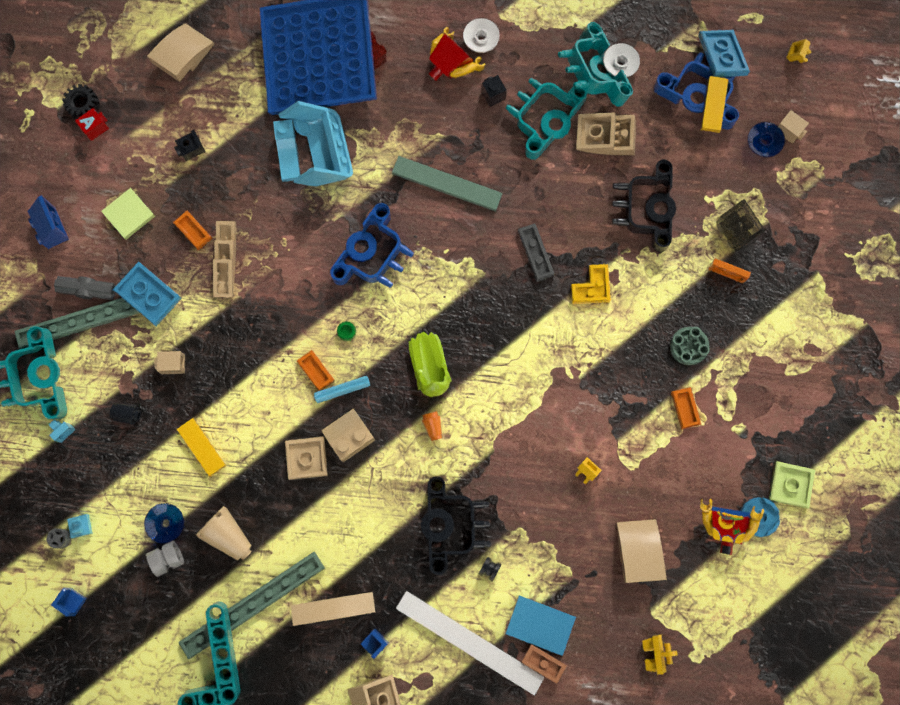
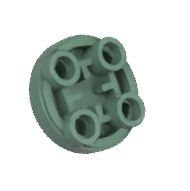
(689, 345)

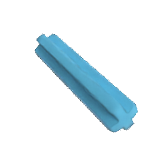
(341, 389)

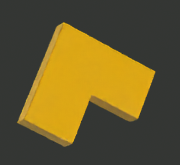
(596, 290)

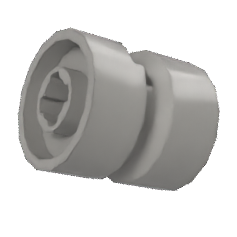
(163, 559)

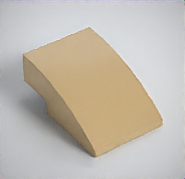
(180, 51)
(606, 133)
(640, 551)

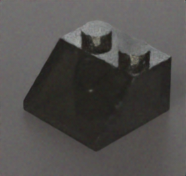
(740, 226)

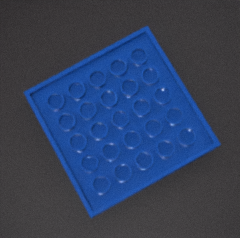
(317, 53)

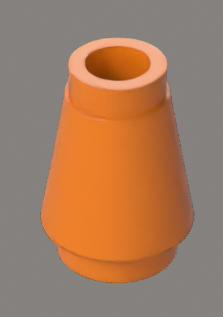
(432, 425)

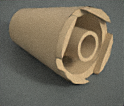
(225, 535)

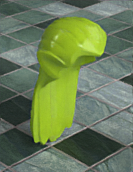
(429, 364)

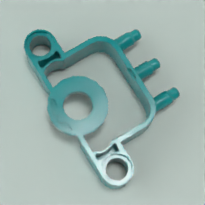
(617, 87)
(567, 98)
(13, 380)

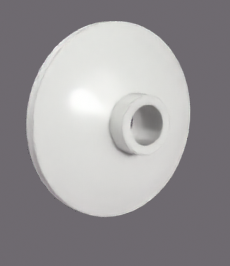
(481, 28)
(621, 53)

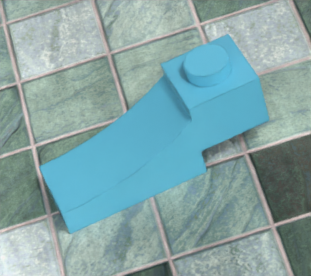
(287, 149)

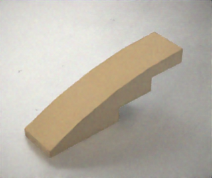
(224, 259)
(332, 608)

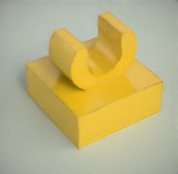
(798, 51)
(589, 469)

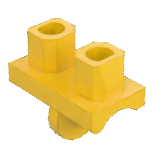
(658, 664)

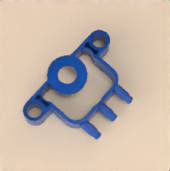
(697, 67)
(381, 223)

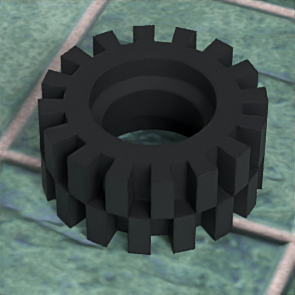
(74, 95)

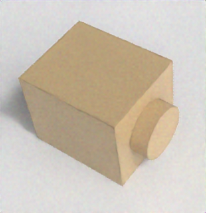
(793, 127)
(170, 362)

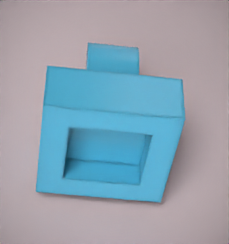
(61, 430)
(79, 526)

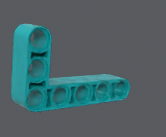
(219, 662)

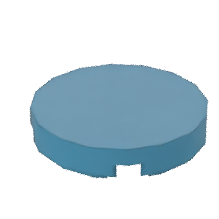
(770, 519)

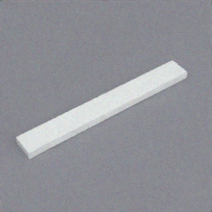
(470, 643)

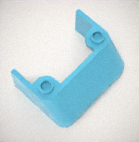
(325, 141)

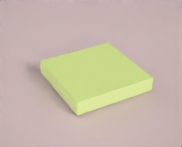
(128, 213)
(791, 484)

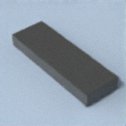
(535, 252)

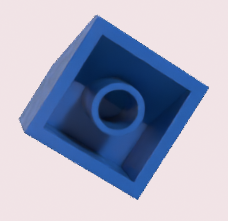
(46, 223)

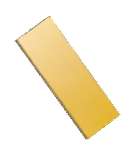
(714, 104)
(201, 447)

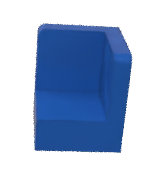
(68, 601)
(374, 643)

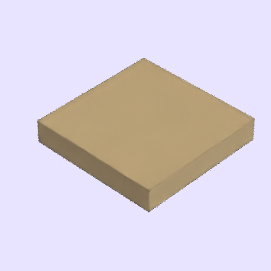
(306, 458)

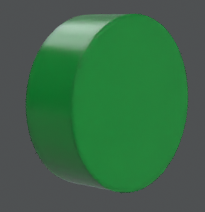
(346, 331)

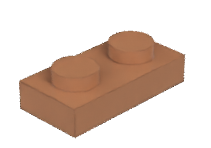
(543, 663)

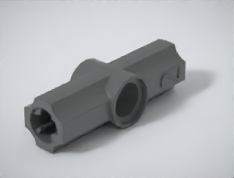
(84, 287)

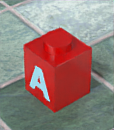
(92, 124)

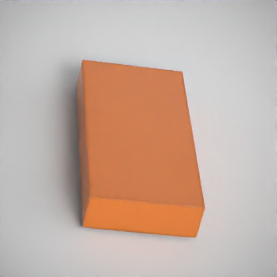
(192, 230)
(729, 270)
(315, 370)
(686, 408)

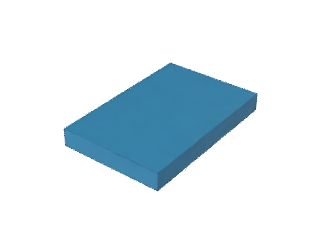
(723, 53)
(147, 293)
(540, 625)

